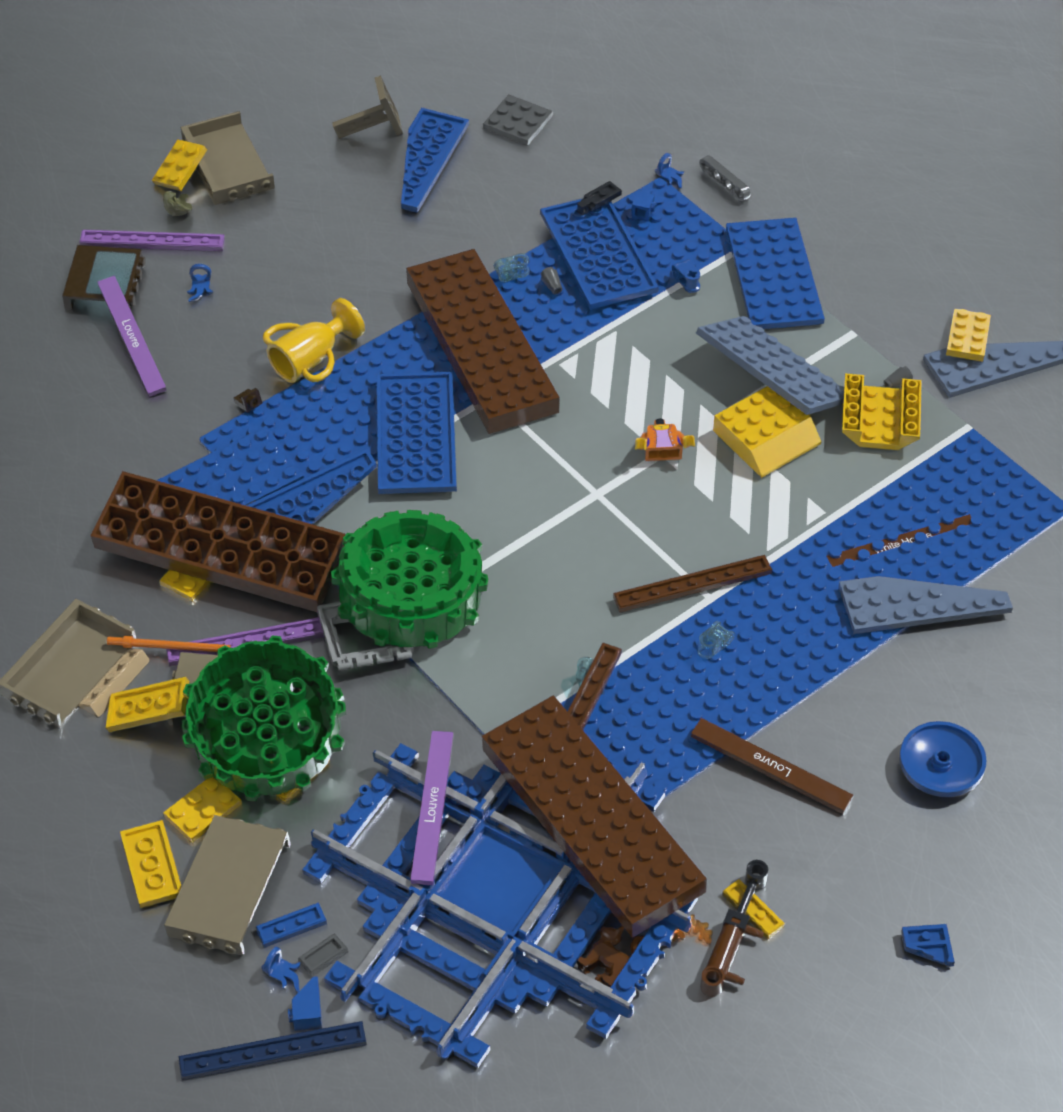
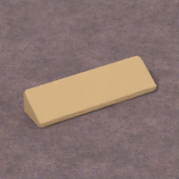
(114, 681)

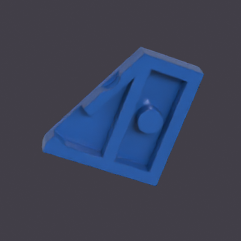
(929, 942)

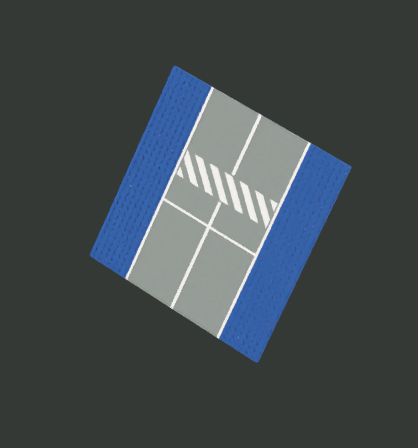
(582, 515)

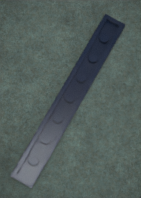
(272, 1050)

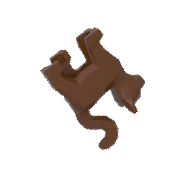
(607, 956)

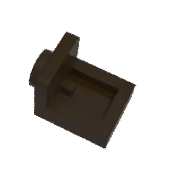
(248, 399)

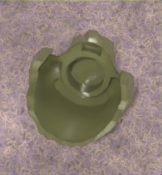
(174, 205)

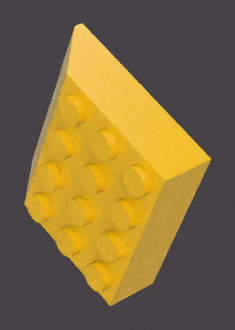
(766, 431)

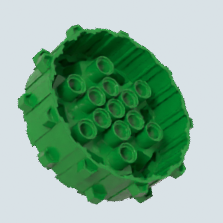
(410, 579)
(297, 752)

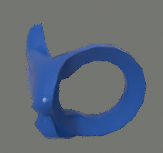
(667, 172)
(199, 282)
(280, 968)

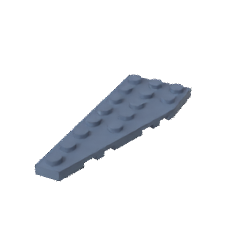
(1000, 364)
(898, 603)

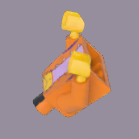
(663, 442)

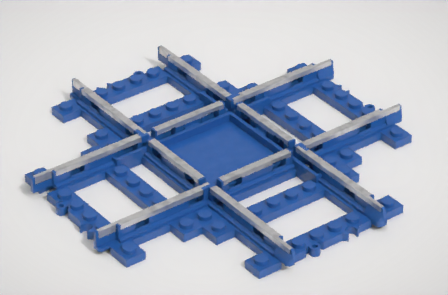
(488, 885)

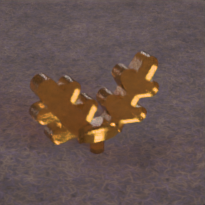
(699, 927)

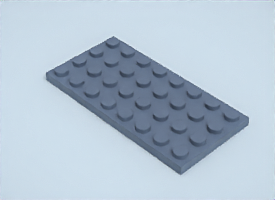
(773, 364)

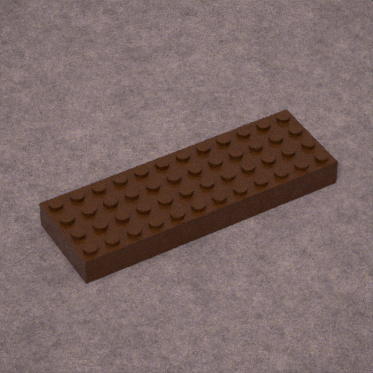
(482, 341)
(219, 541)
(594, 816)

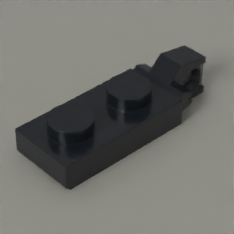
(598, 197)

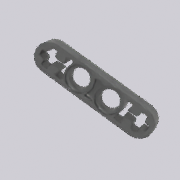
(724, 178)

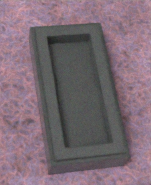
(323, 955)

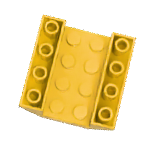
(881, 414)

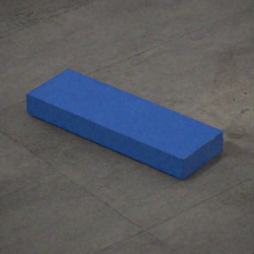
(291, 925)

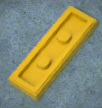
(760, 914)

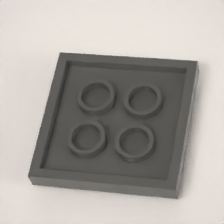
(518, 119)

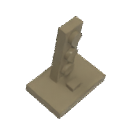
(371, 116)

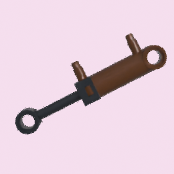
(733, 931)

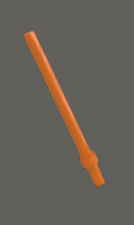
(130, 642)

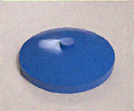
(942, 759)

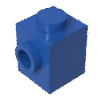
(643, 206)

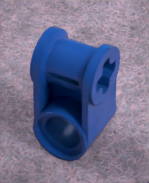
(687, 275)

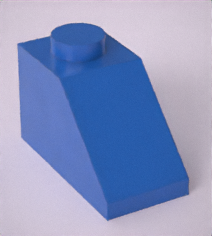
(306, 1007)

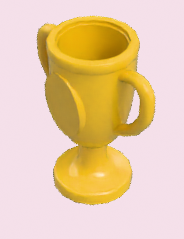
(311, 343)

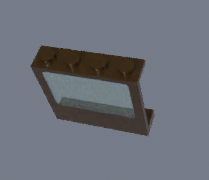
(98, 263)

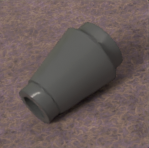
(551, 280)
(895, 378)

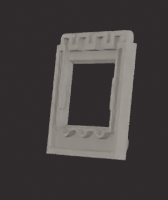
(328, 616)

